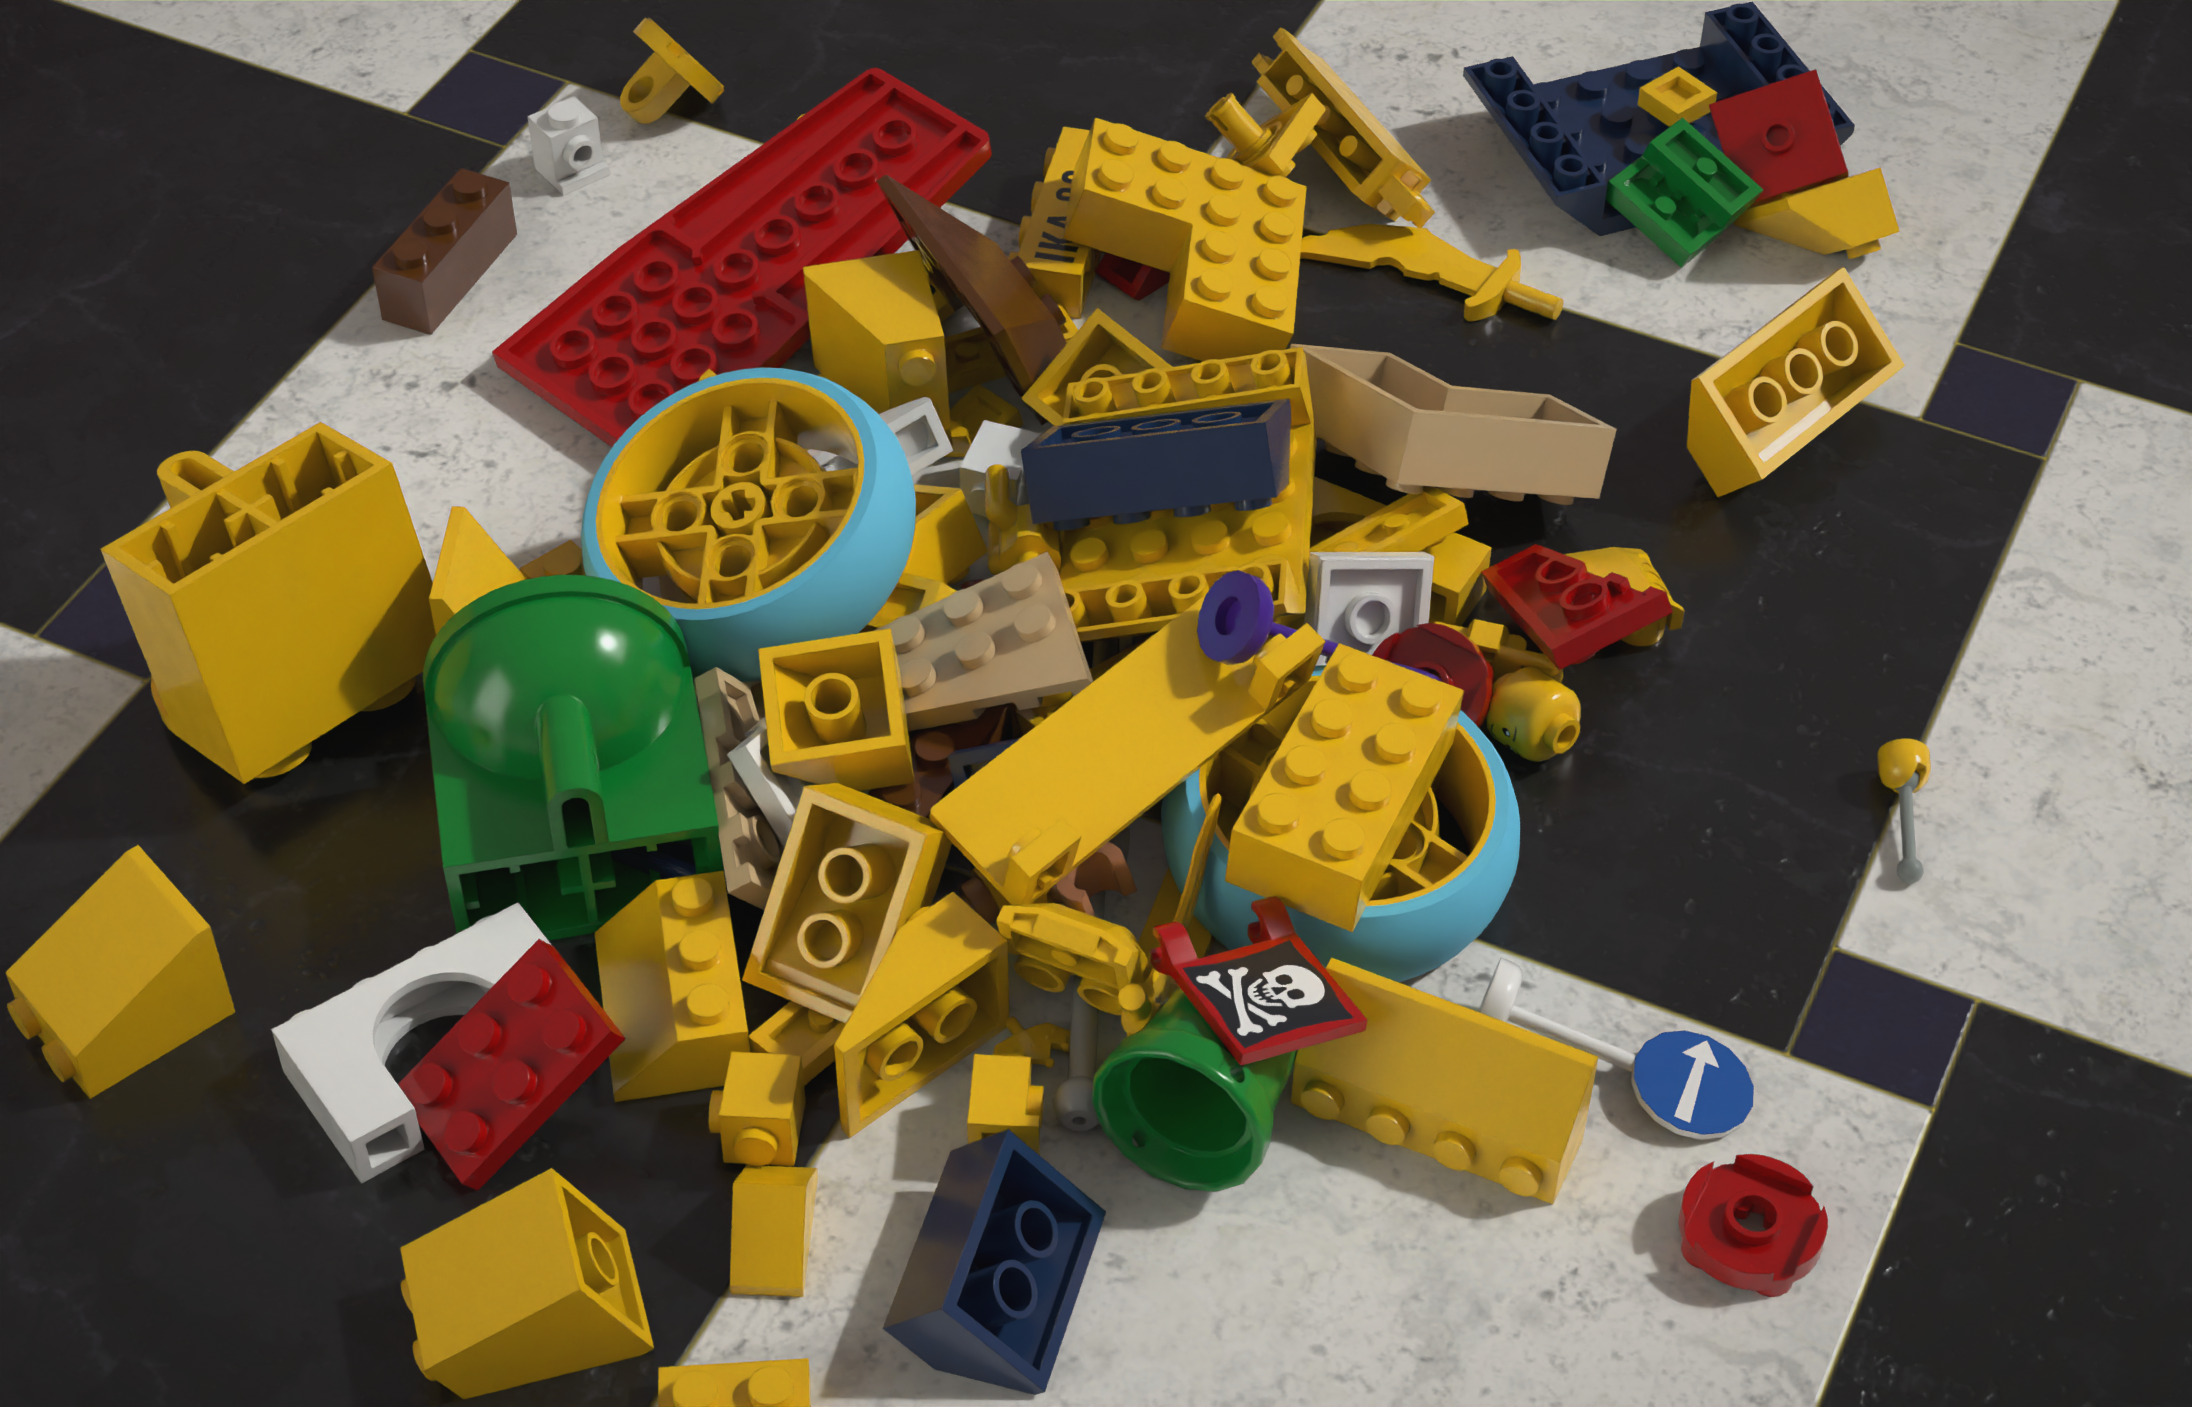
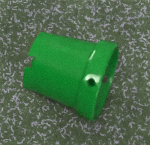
(1188, 1101)

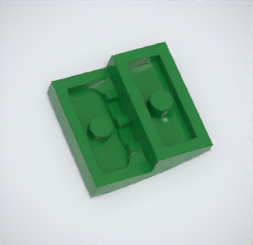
(1682, 192)

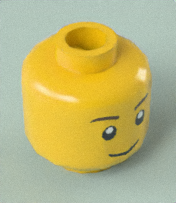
(1533, 714)

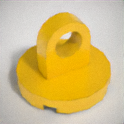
(664, 77)

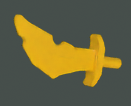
(1430, 258)

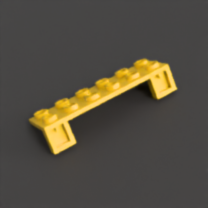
(1114, 754)

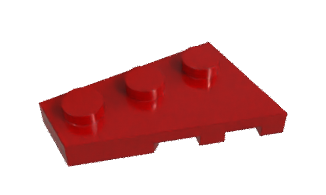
(1567, 607)

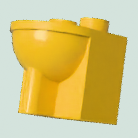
(276, 598)

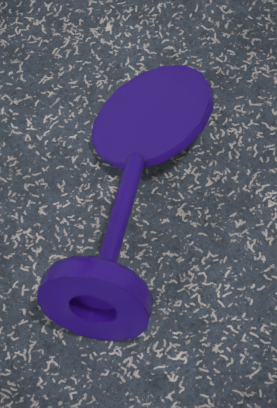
(1239, 620)

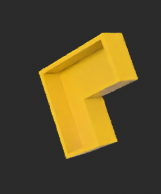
(1208, 222)

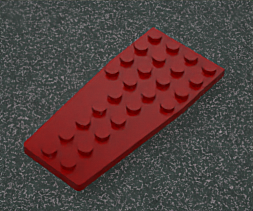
(725, 267)

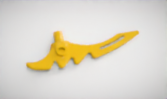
(1144, 1000)

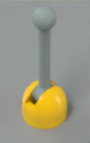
(1905, 769)

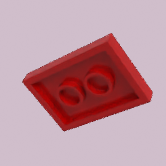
(509, 1064)

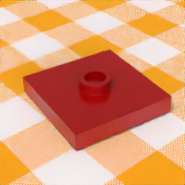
(1781, 136)

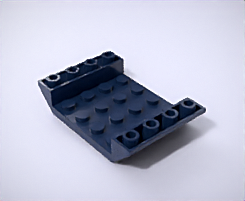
(1590, 125)

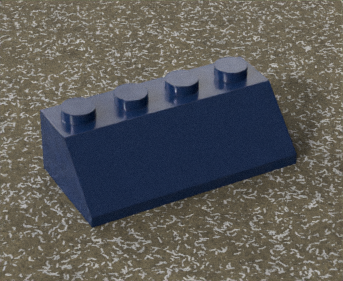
(1159, 464)

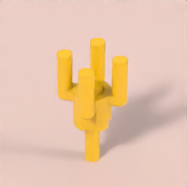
(1011, 530)

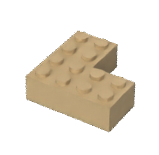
(1452, 436)

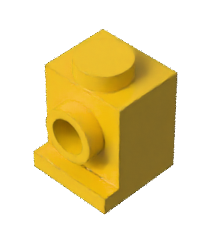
(1004, 1099)

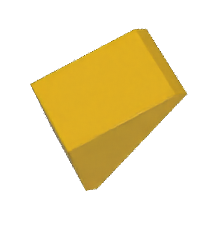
(771, 1230)

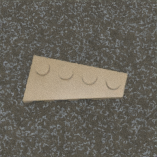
(746, 837)

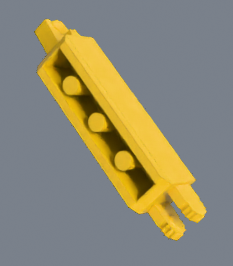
(1347, 132)

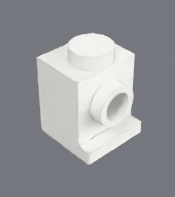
(567, 145)

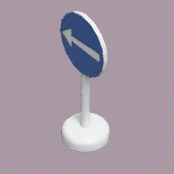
(1677, 1076)

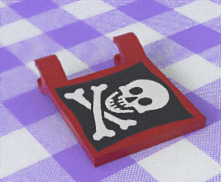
(1262, 994)

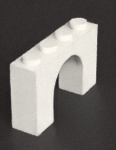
(341, 1046)

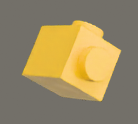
(759, 1109)

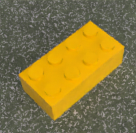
(1343, 787)

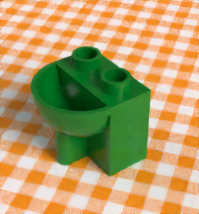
(561, 738)

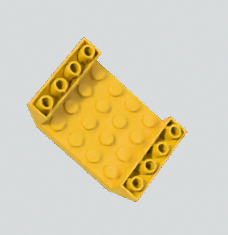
(1152, 570)

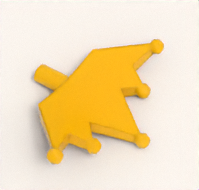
(1034, 1041)

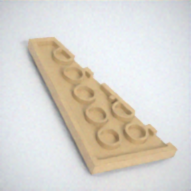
(986, 648)

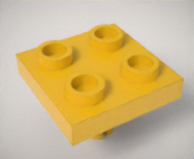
(1272, 143)

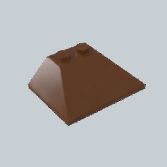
(979, 275)

